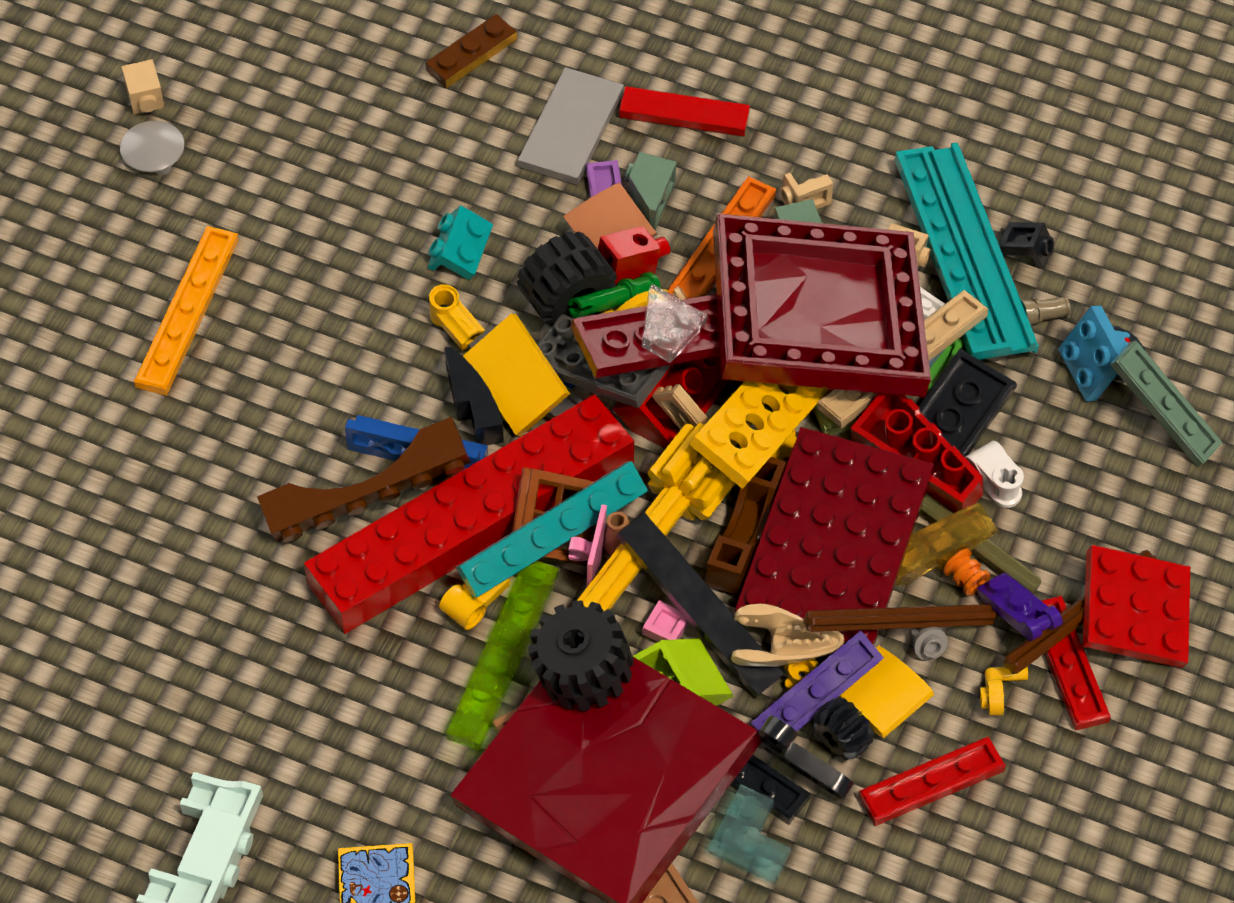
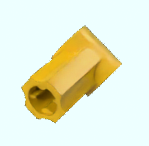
(455, 318)
(468, 610)

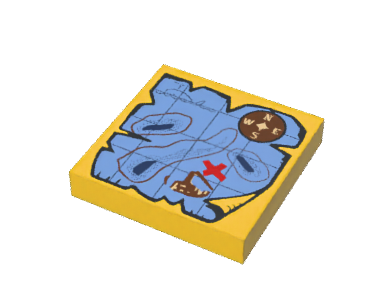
(377, 874)

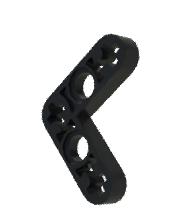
(778, 741)

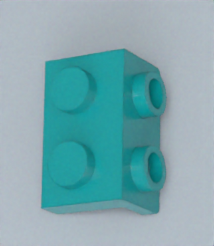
(460, 242)

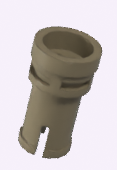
(1046, 309)

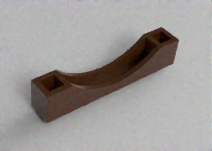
(432, 453)

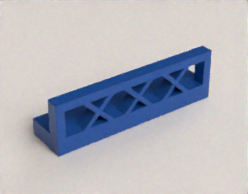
(391, 440)

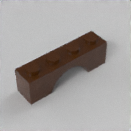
(737, 546)

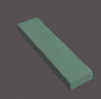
(1166, 403)

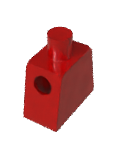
(633, 252)

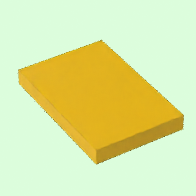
(517, 374)

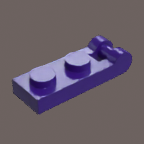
(1019, 606)

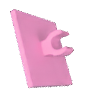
(590, 551)

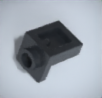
(1028, 240)

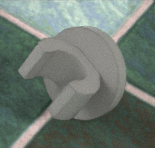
(929, 642)

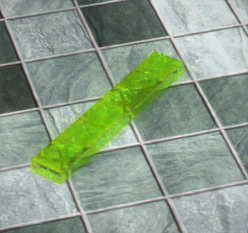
(502, 655)

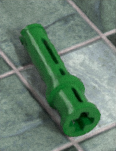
(613, 296)

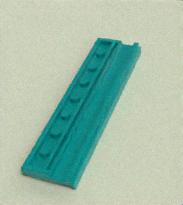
(965, 248)

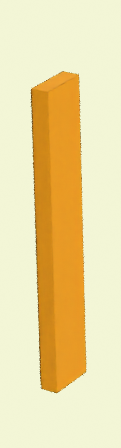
(186, 311)

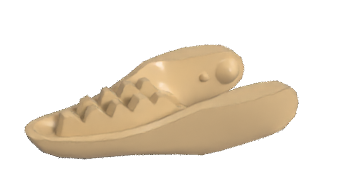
(789, 638)

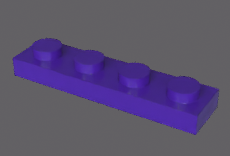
(823, 683)

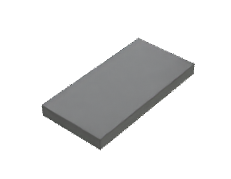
(571, 126)

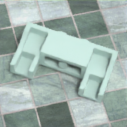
(215, 846)

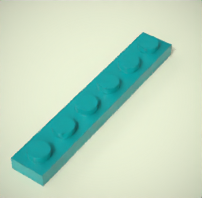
(551, 529)

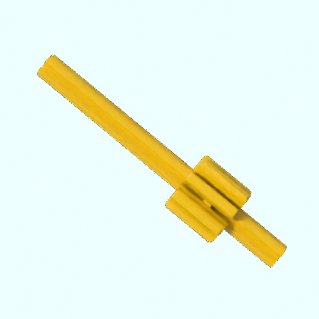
(686, 488)

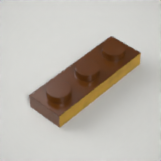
(471, 51)

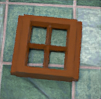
(527, 501)

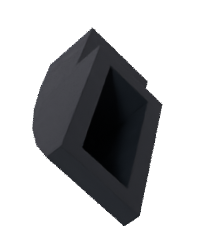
(473, 399)

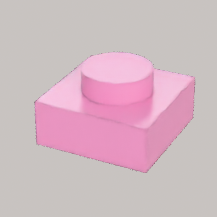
(665, 623)

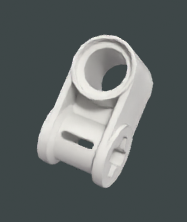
(1000, 474)

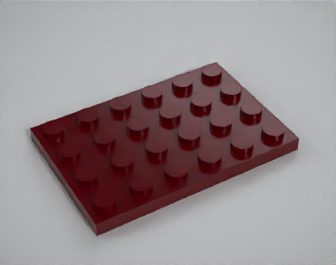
(837, 528)

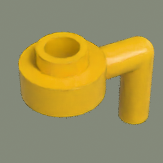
(993, 695)

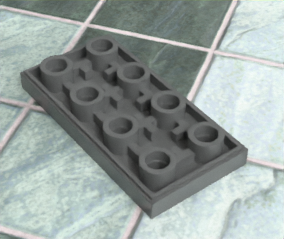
(571, 366)

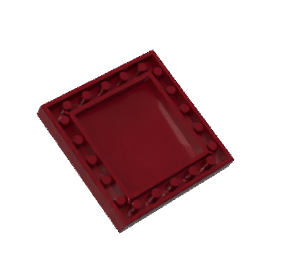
(819, 306)
(608, 787)

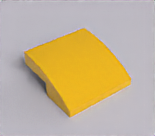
(888, 693)

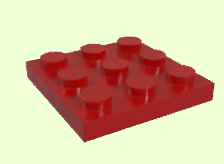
(1136, 606)

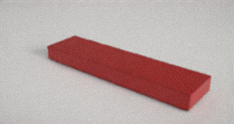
(684, 111)
(1076, 678)
(931, 781)

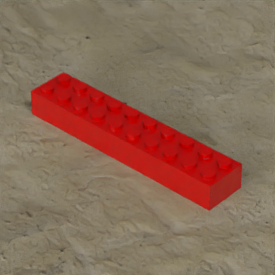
(461, 515)

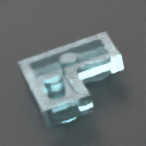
(740, 839)

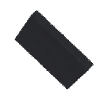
(966, 400)

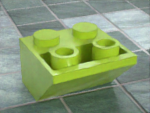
(689, 665)

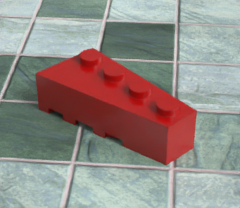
(899, 427)

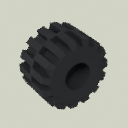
(563, 270)
(581, 655)

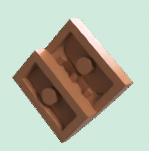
(606, 214)

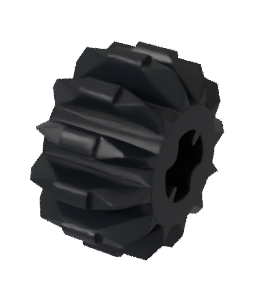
(843, 728)

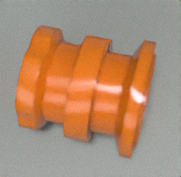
(966, 571)

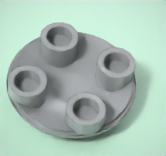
(152, 147)

